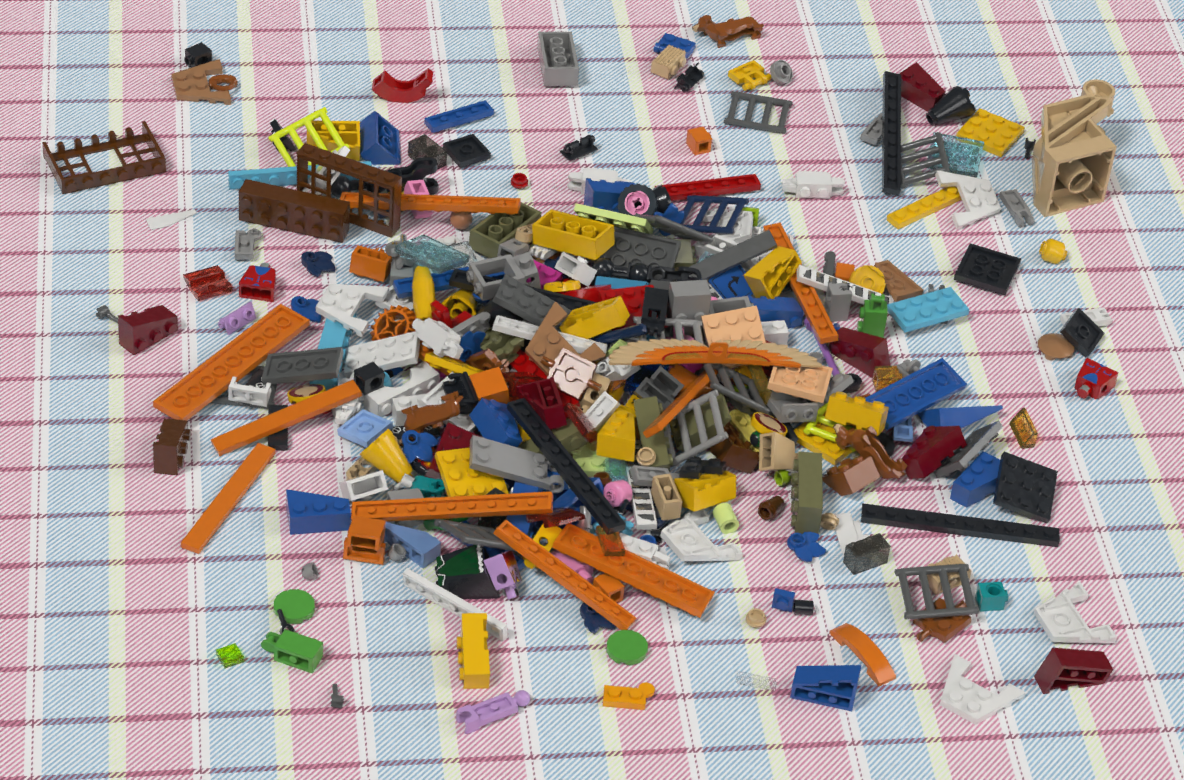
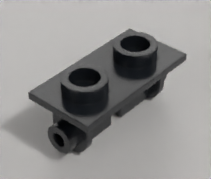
(691, 77)
(575, 149)

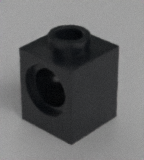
(197, 55)
(369, 378)

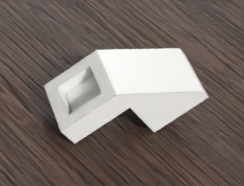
(615, 372)

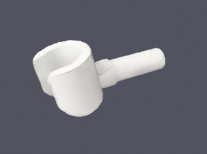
(405, 481)

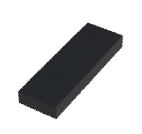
(279, 439)

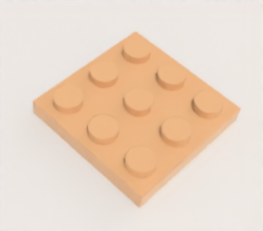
(733, 325)
(801, 382)

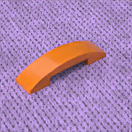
(866, 650)

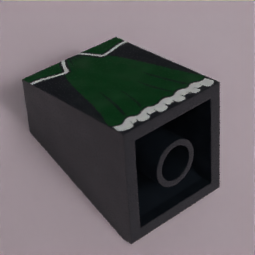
(466, 574)

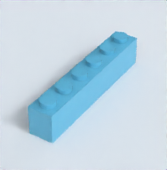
(333, 336)

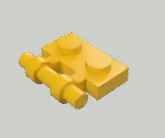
(746, 73)

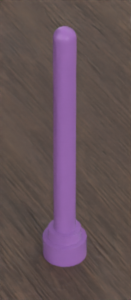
(824, 349)

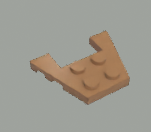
(193, 84)
(549, 341)

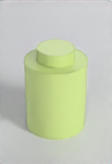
(725, 518)

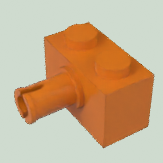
(370, 263)

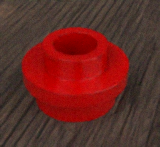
(519, 180)

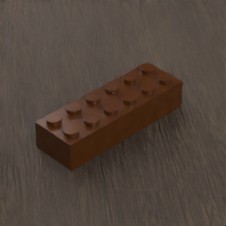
(294, 210)

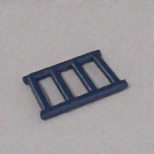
(707, 200)

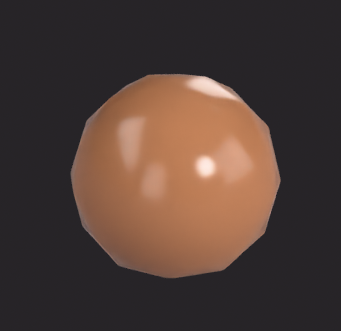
(461, 220)

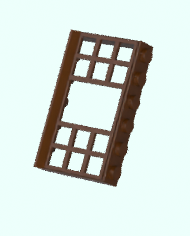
(363, 173)
(110, 176)

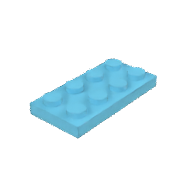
(927, 309)

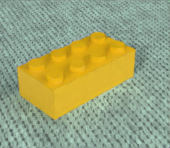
(573, 234)

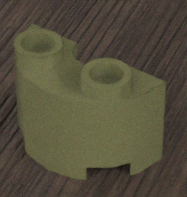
(505, 347)

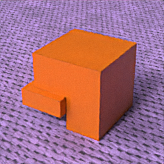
(490, 385)
(365, 540)

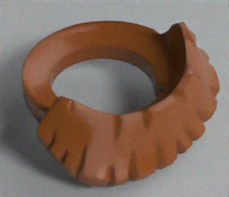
(223, 78)

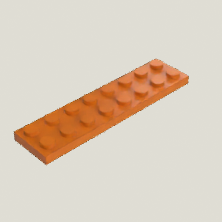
(635, 571)

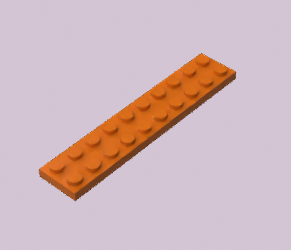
(234, 359)

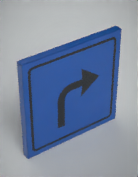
(731, 283)

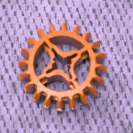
(386, 325)

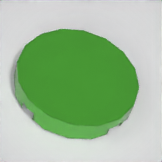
(295, 605)
(627, 647)

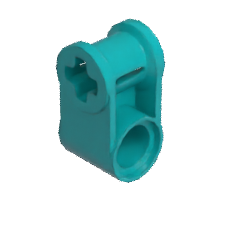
(429, 487)

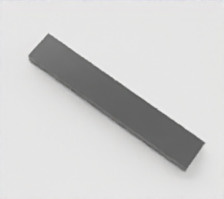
(735, 255)

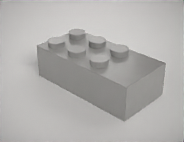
(558, 59)
(688, 301)

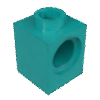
(991, 596)

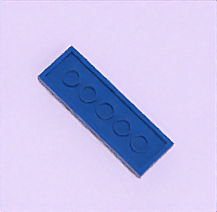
(918, 391)

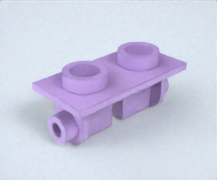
(238, 318)

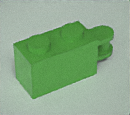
(873, 316)
(294, 649)

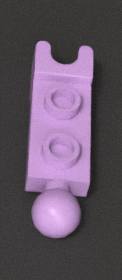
(491, 710)

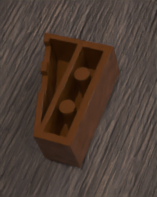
(171, 446)
(735, 451)

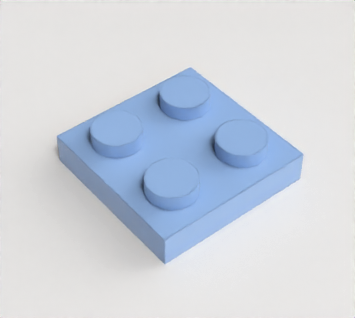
(364, 428)

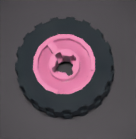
(636, 193)

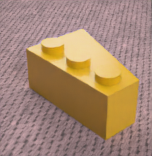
(596, 318)
(856, 412)
(707, 490)
(474, 651)

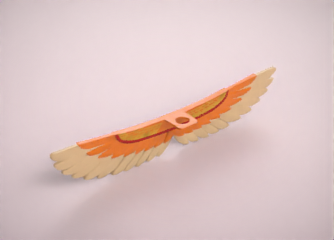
(725, 352)

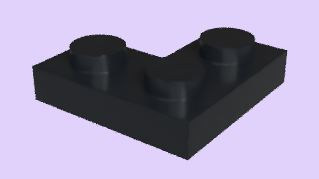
(695, 467)

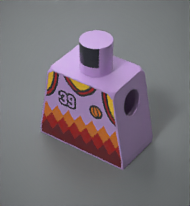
(504, 566)

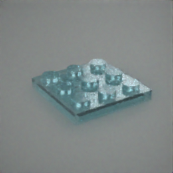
(962, 155)
(431, 254)

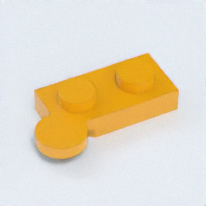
(627, 696)

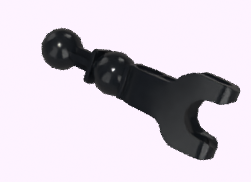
(415, 171)
(644, 273)

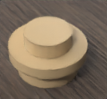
(646, 456)
(829, 521)
(756, 618)

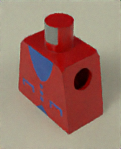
(258, 283)
(1095, 379)

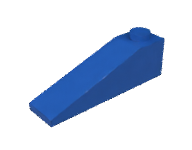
(957, 415)

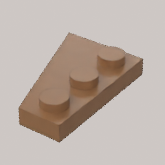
(897, 282)

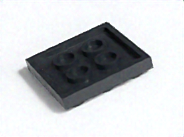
(987, 269)
(1025, 487)

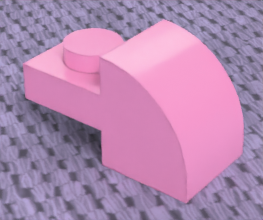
(418, 187)

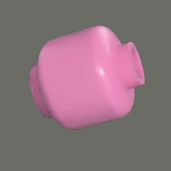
(617, 492)

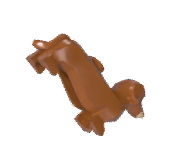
(728, 30)
(433, 415)
(866, 445)

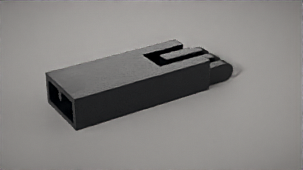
(655, 300)

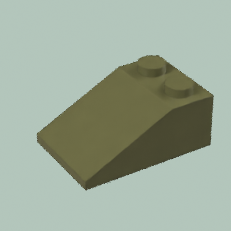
(708, 421)

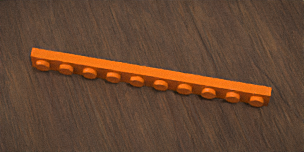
(442, 203)
(806, 294)
(455, 506)

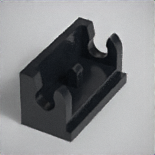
(465, 388)

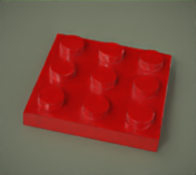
(632, 299)

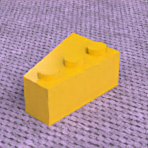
(348, 131)
(772, 272)
(617, 437)

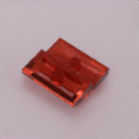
(208, 283)
(581, 422)
(559, 517)

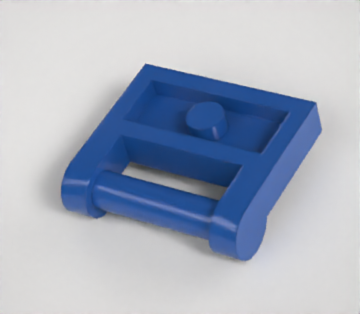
(677, 42)

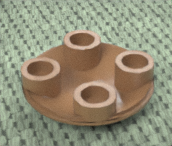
(1055, 346)

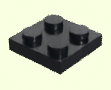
(466, 150)
(1082, 332)

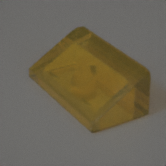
(760, 381)
(1024, 429)

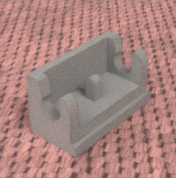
(837, 302)

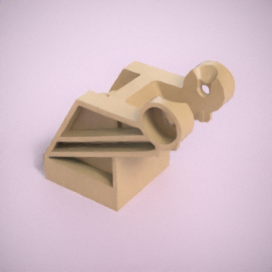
(1074, 153)

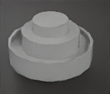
(781, 72)

